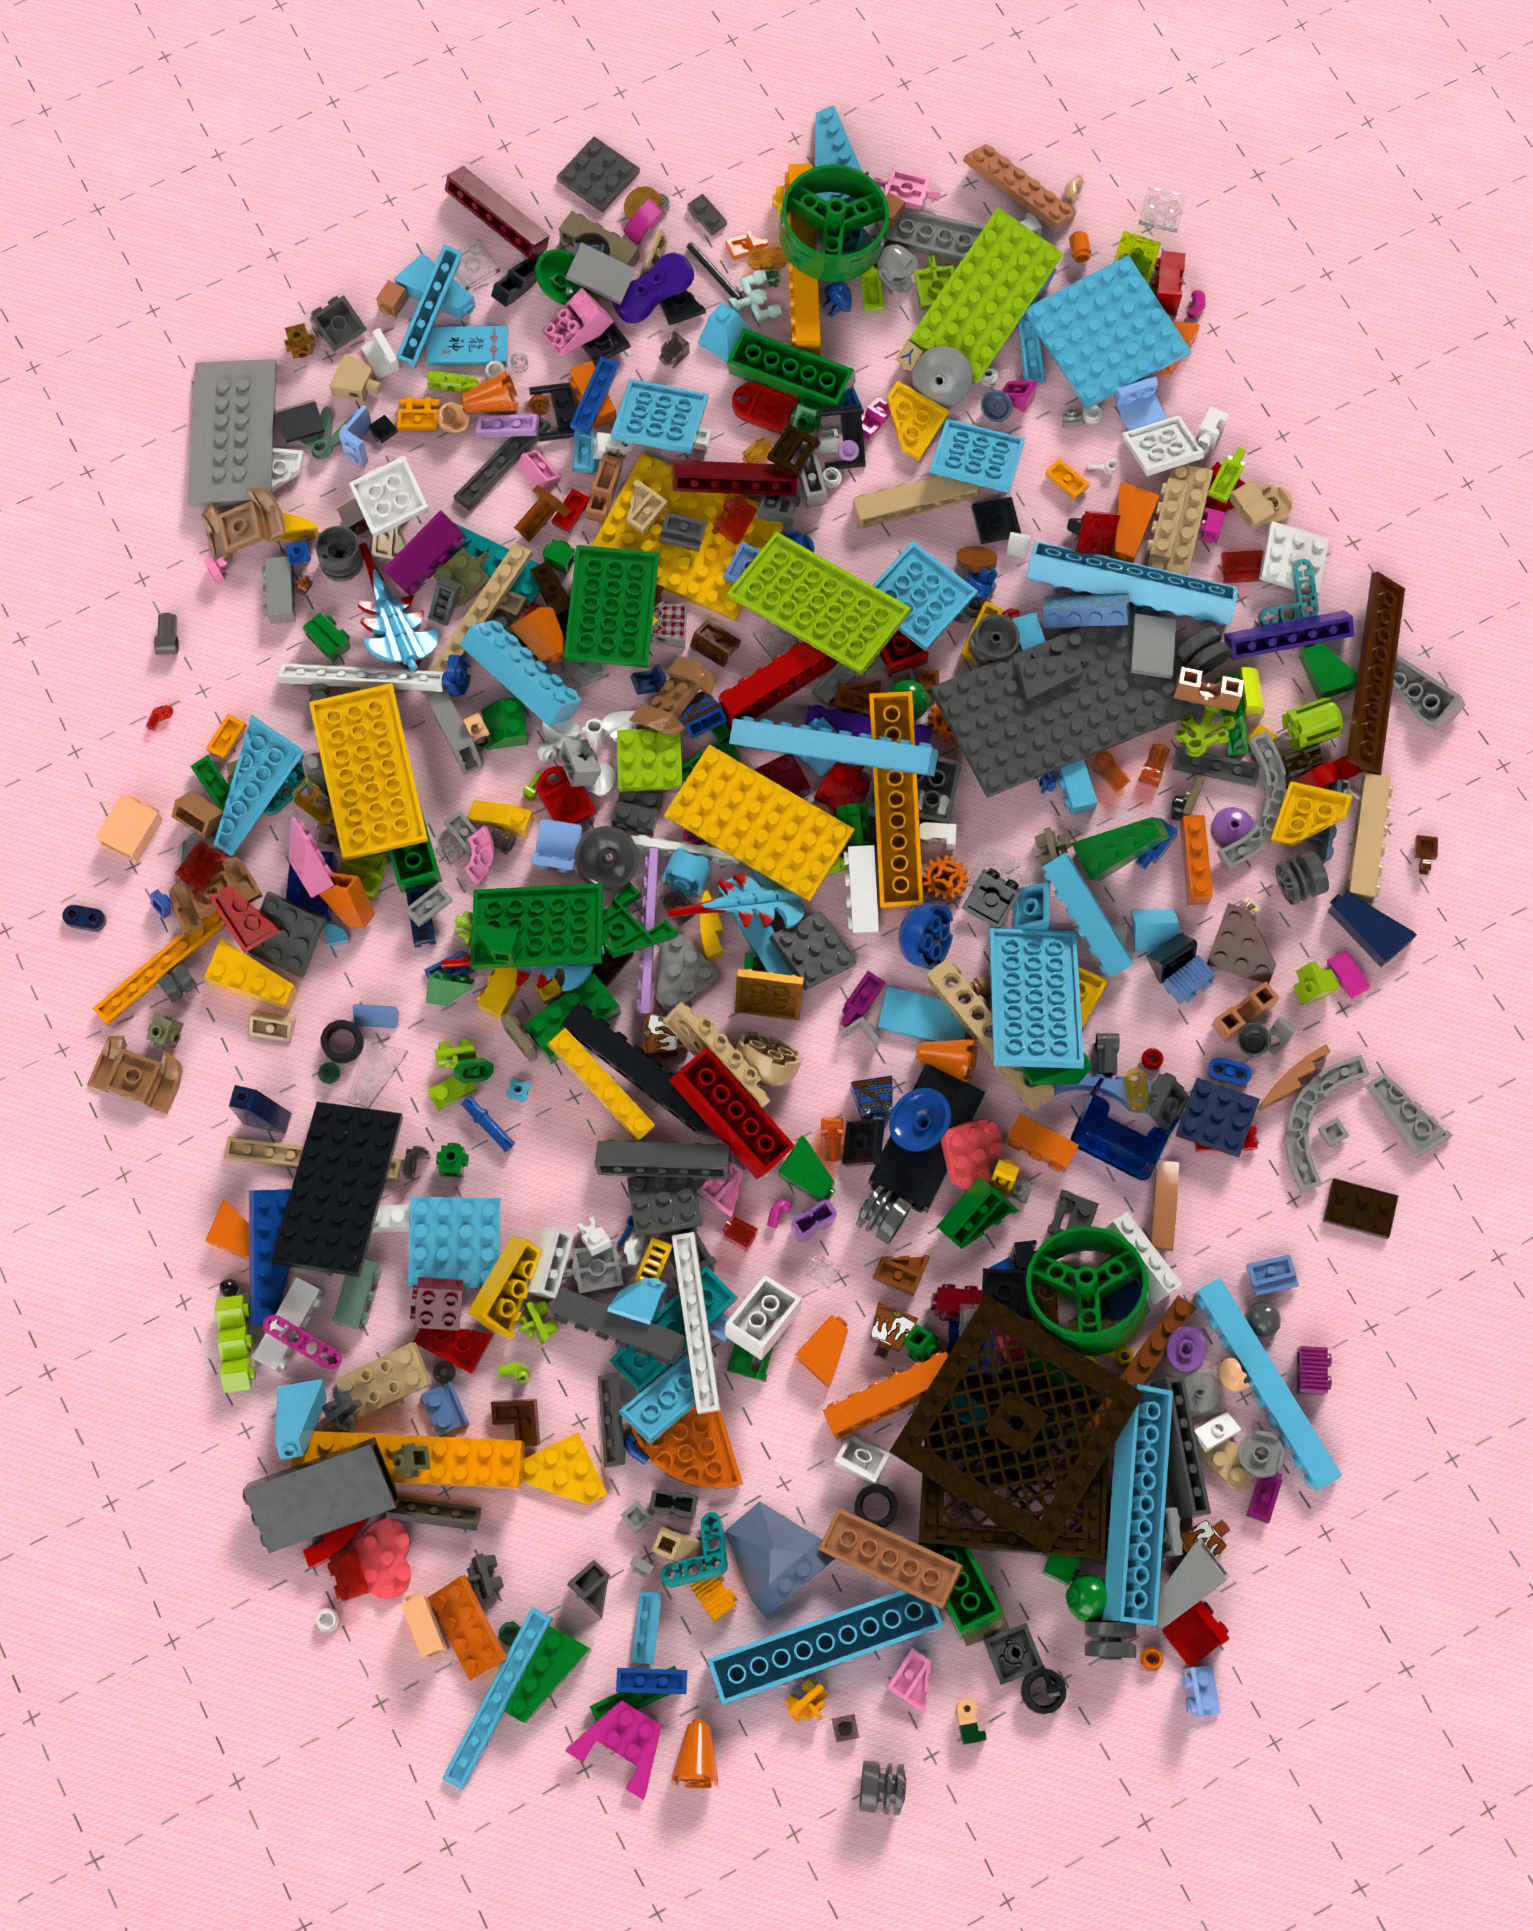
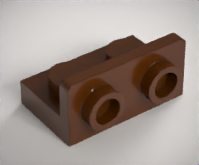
(714, 643)

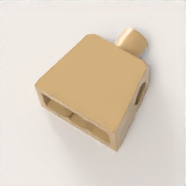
(353, 380)

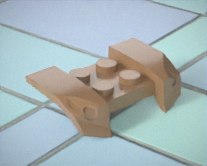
(243, 524)
(677, 692)
(194, 905)
(136, 1075)

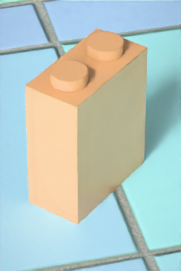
(129, 827)
(424, 1625)

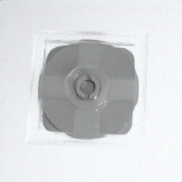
(582, 673)
(1204, 1391)

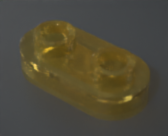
(767, 258)
(1136, 1089)

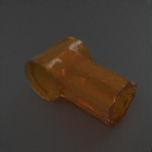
(1153, 768)
(1111, 773)
(832, 1133)
(1048, 1303)

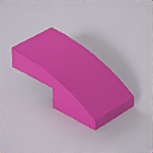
(642, 220)
(875, 417)
(1349, 974)

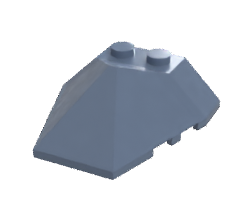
(774, 1556)

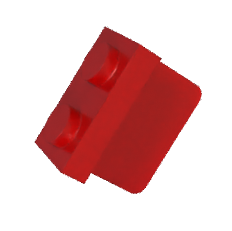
(1196, 1633)

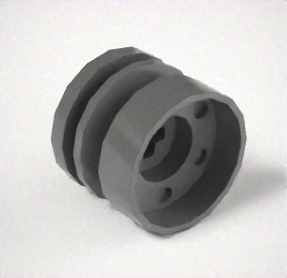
(339, 553)
(1302, 877)
(883, 1214)
(882, 1787)

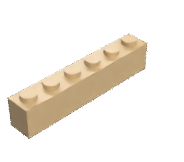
(911, 499)
(1368, 837)

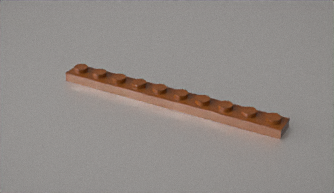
(1140, 1366)

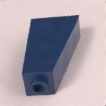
(1370, 928)
(258, 1110)

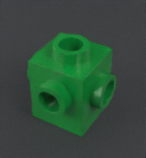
(806, 416)
(453, 1167)
(921, 1344)

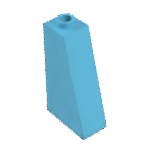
(415, 278)
(297, 1415)

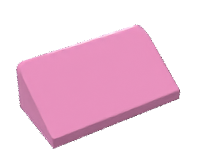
(538, 469)

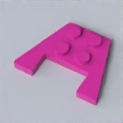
(627, 1734)

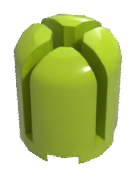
(1313, 723)

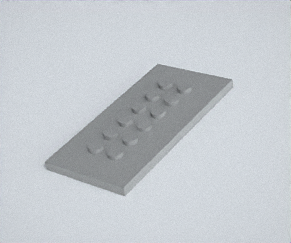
(232, 431)

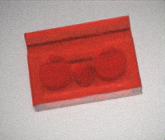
(1241, 566)

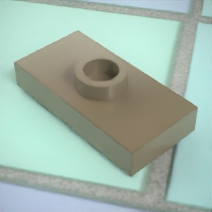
(1191, 797)

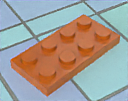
(467, 1628)

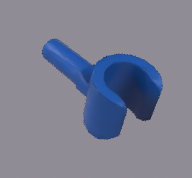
(628, 1230)

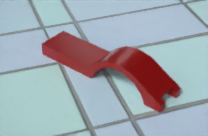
(1329, 773)

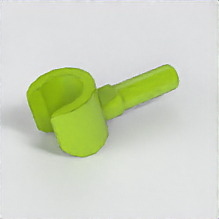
(529, 792)

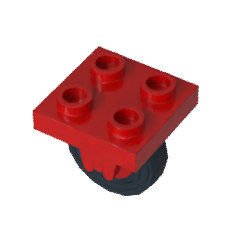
(1095, 532)

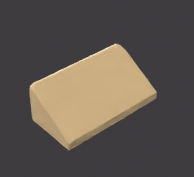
(656, 251)
(271, 1026)

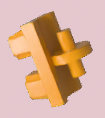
(810, 1704)

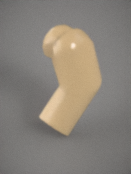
(1071, 189)

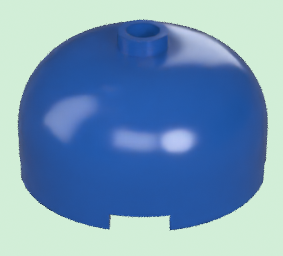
(919, 929)

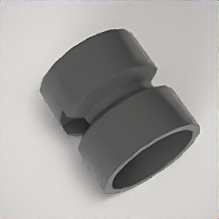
(175, 984)

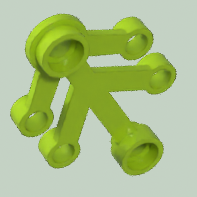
(1198, 745)

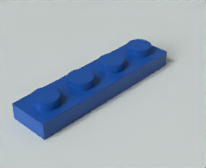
(594, 395)

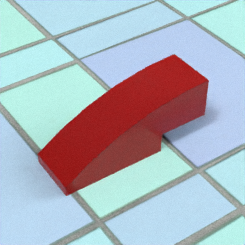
(333, 1543)

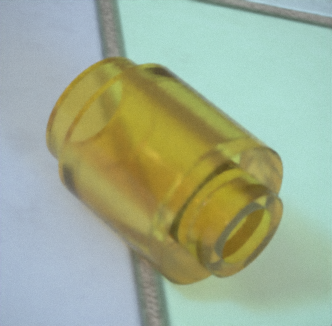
(757, 451)

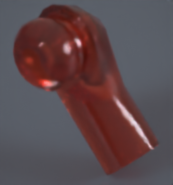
(159, 714)

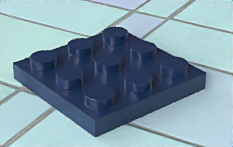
(1217, 1117)

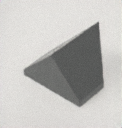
(591, 1586)

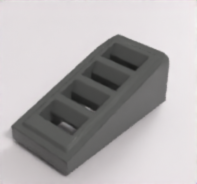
(450, 589)

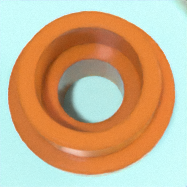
(1158, 1658)

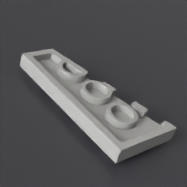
(1410, 1121)

